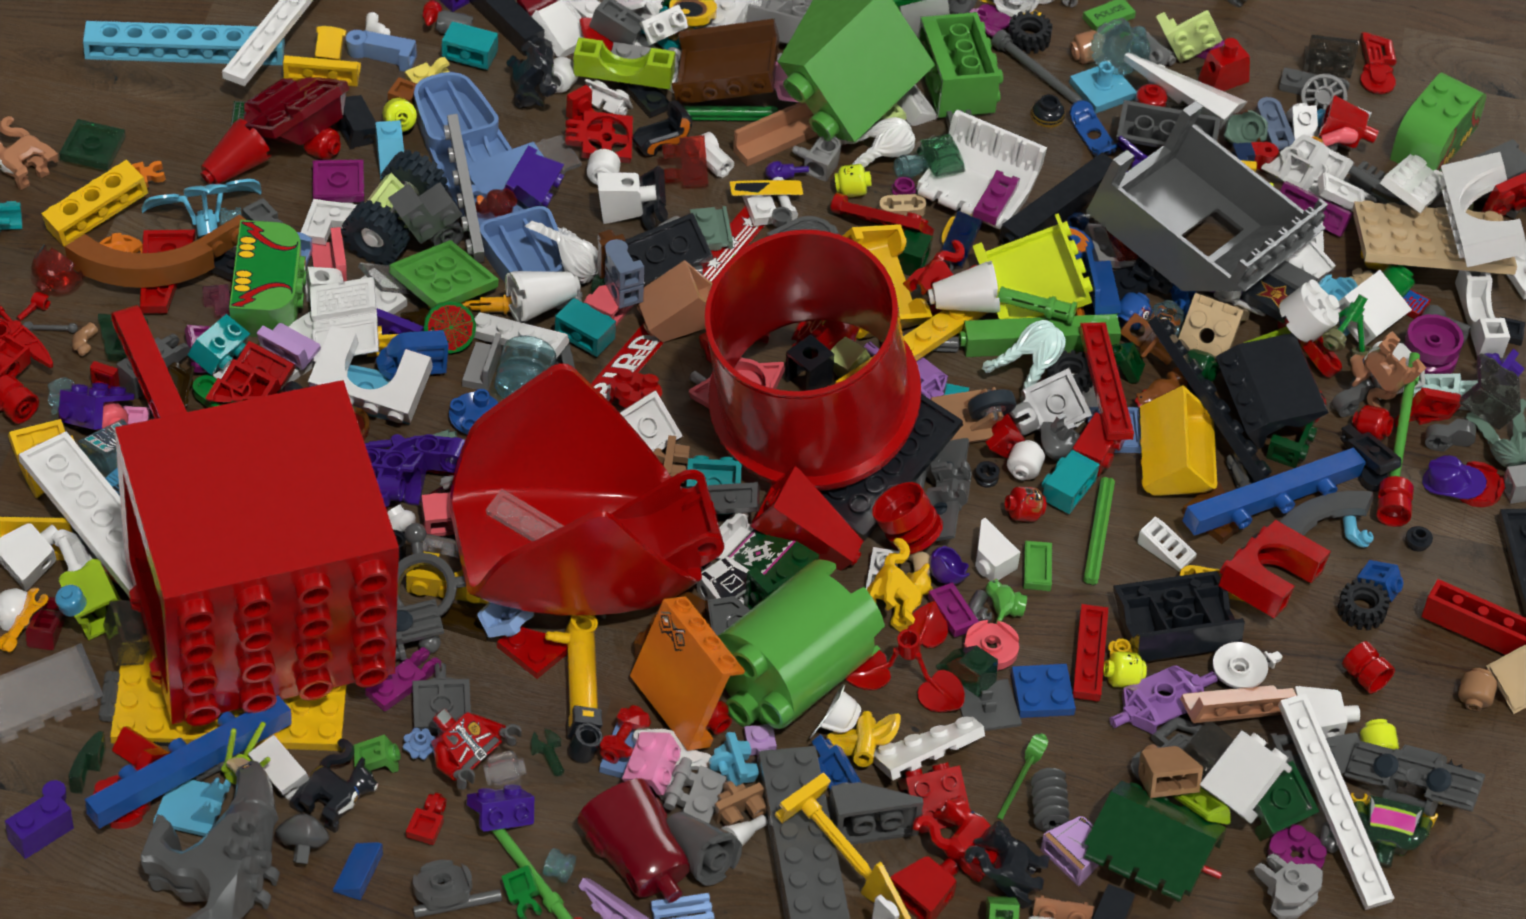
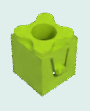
(98, 593)

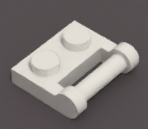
(761, 207)
(73, 549)

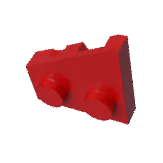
(532, 651)

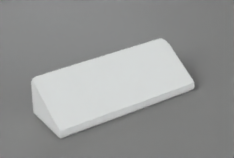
(916, 107)

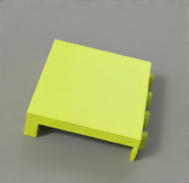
(1039, 266)

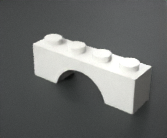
(1487, 332)

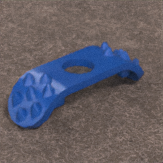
(1084, 121)

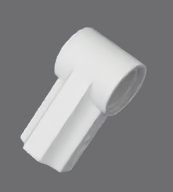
(717, 159)

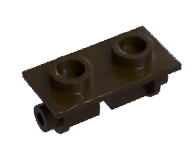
(182, 380)

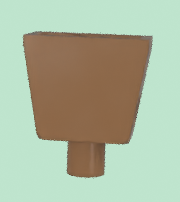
(1168, 771)

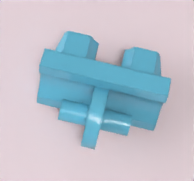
(730, 760)

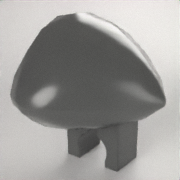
(1057, 438)
(304, 832)

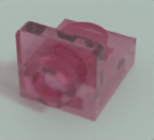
(218, 297)

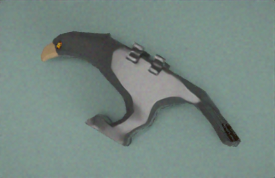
(229, 860)

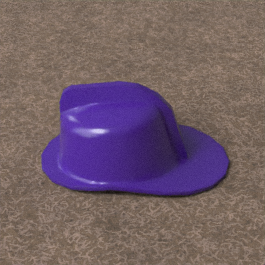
(1453, 479)

